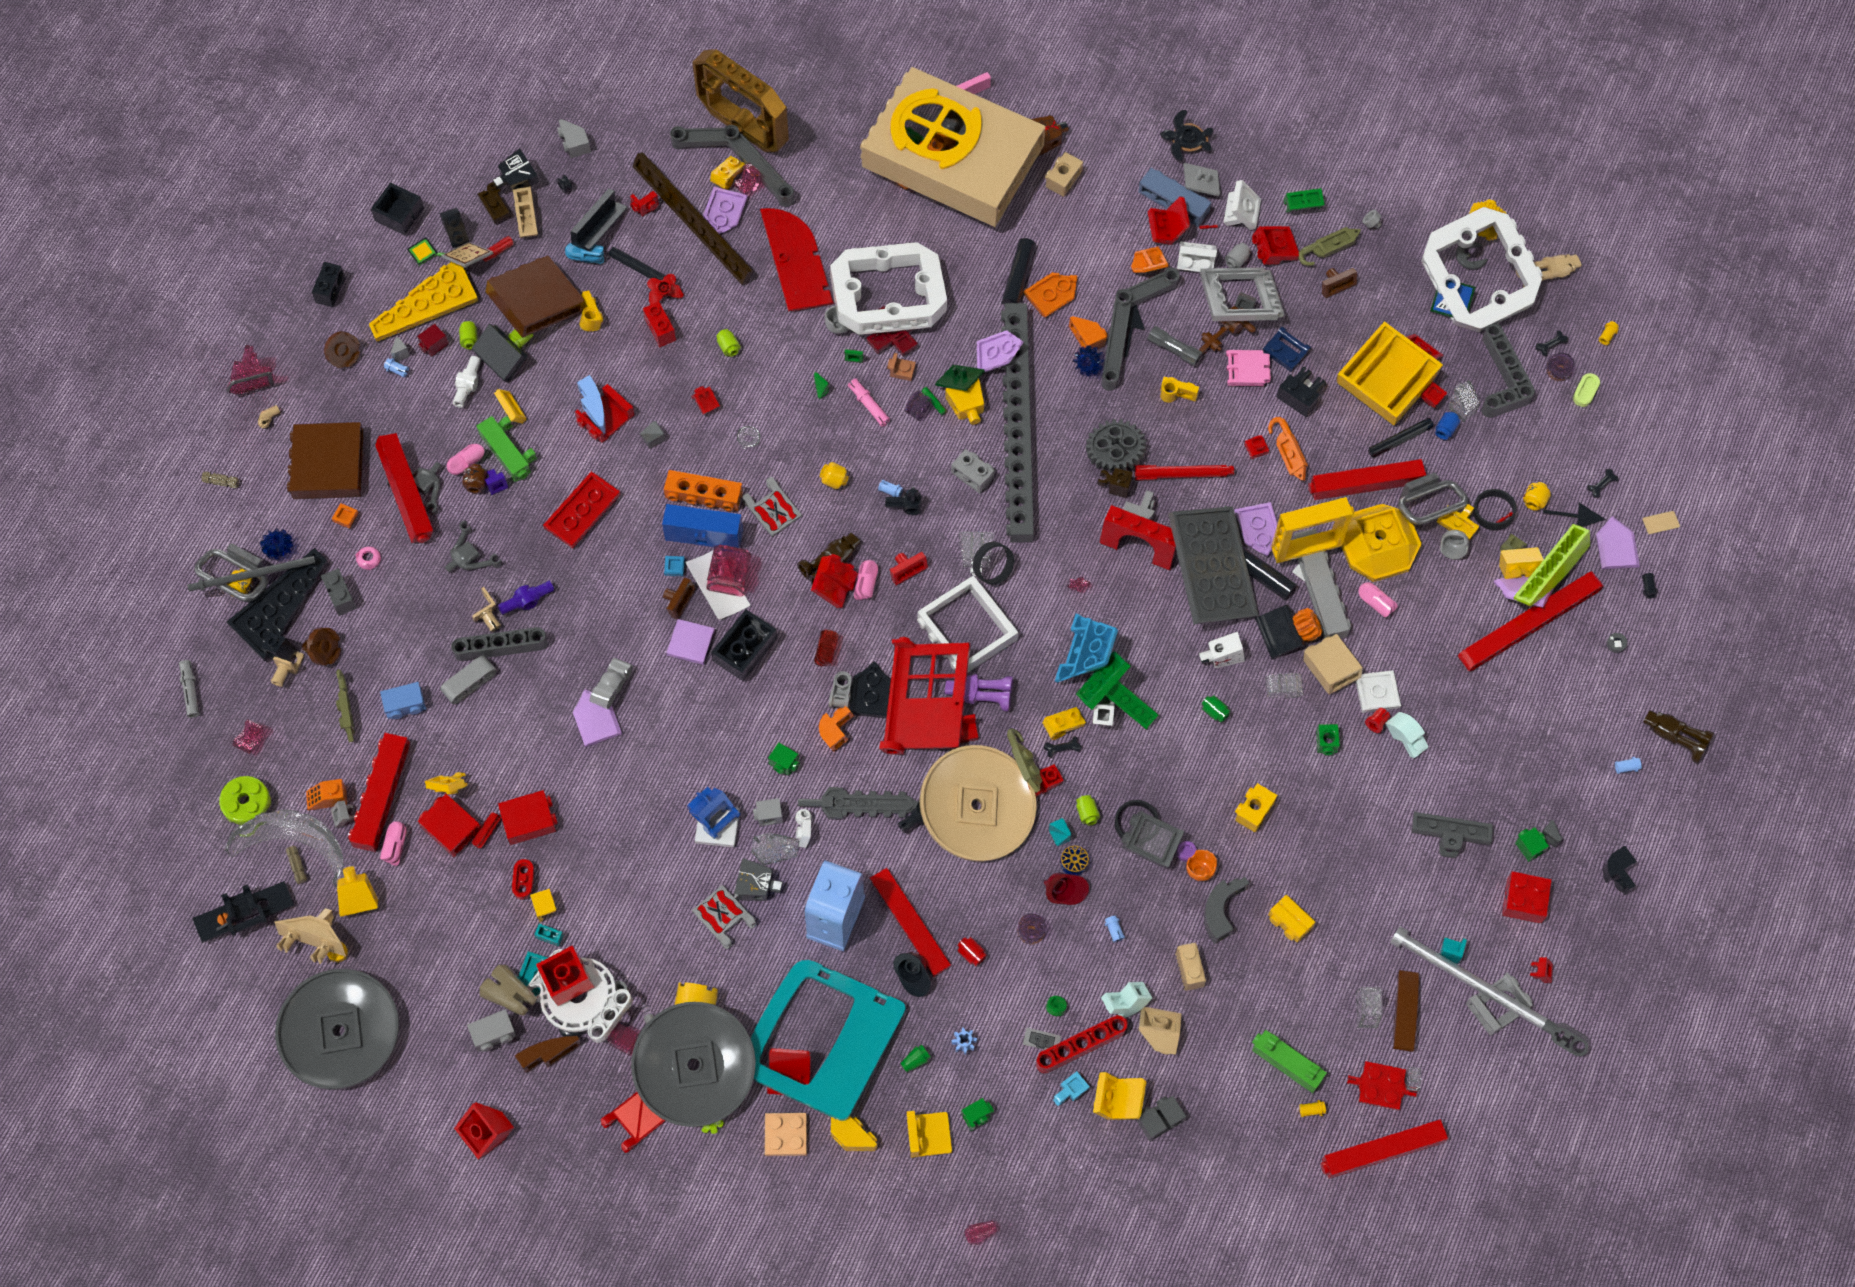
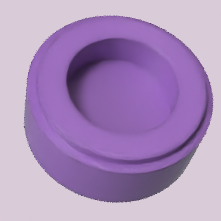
(1185, 850)

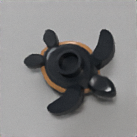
(1186, 136)

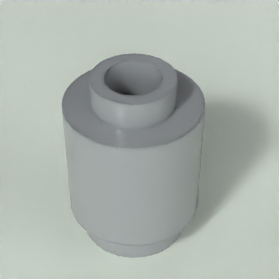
(1237, 256)

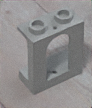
(1477, 1007)

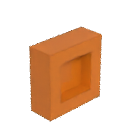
(345, 515)

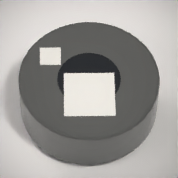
(1616, 642)

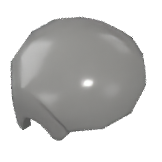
(832, 323)
(1454, 544)

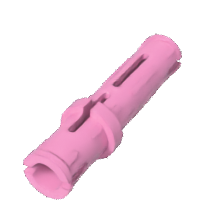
(864, 397)

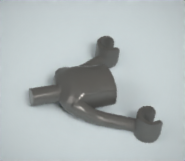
(425, 480)
(465, 554)

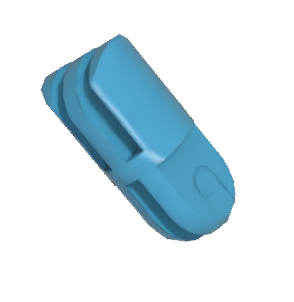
(575, 253)

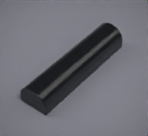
(1019, 271)
(1268, 575)

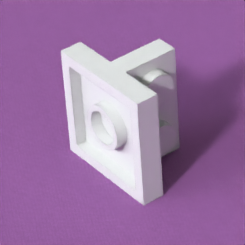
(1242, 206)
(1196, 256)

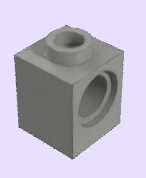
(768, 812)

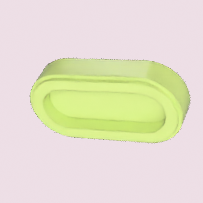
(1586, 390)

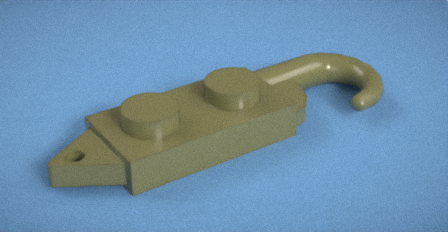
(1330, 244)
(344, 706)
(1024, 760)

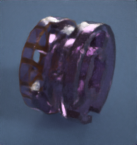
(1560, 366)
(918, 404)
(1031, 928)

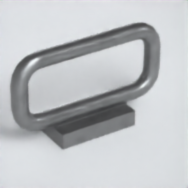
(1425, 486)
(240, 559)

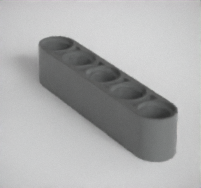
(508, 648)

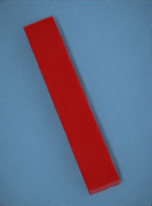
(910, 922)

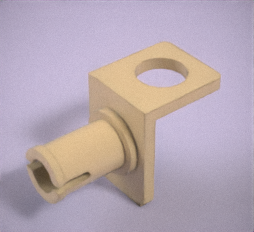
(486, 613)
(284, 667)

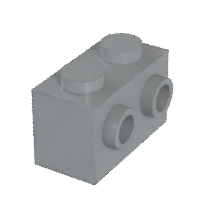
(972, 471)
(492, 1031)

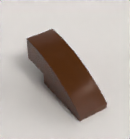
(547, 1052)

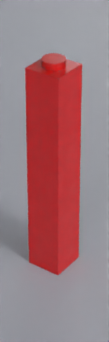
(1365, 479)
(404, 488)
(1383, 1149)

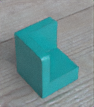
(1453, 949)

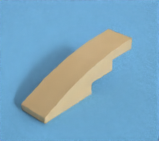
(525, 212)

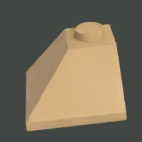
(1160, 1029)

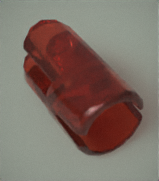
(826, 647)

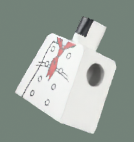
(1224, 651)

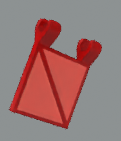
(635, 1119)

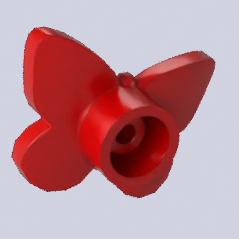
(663, 287)

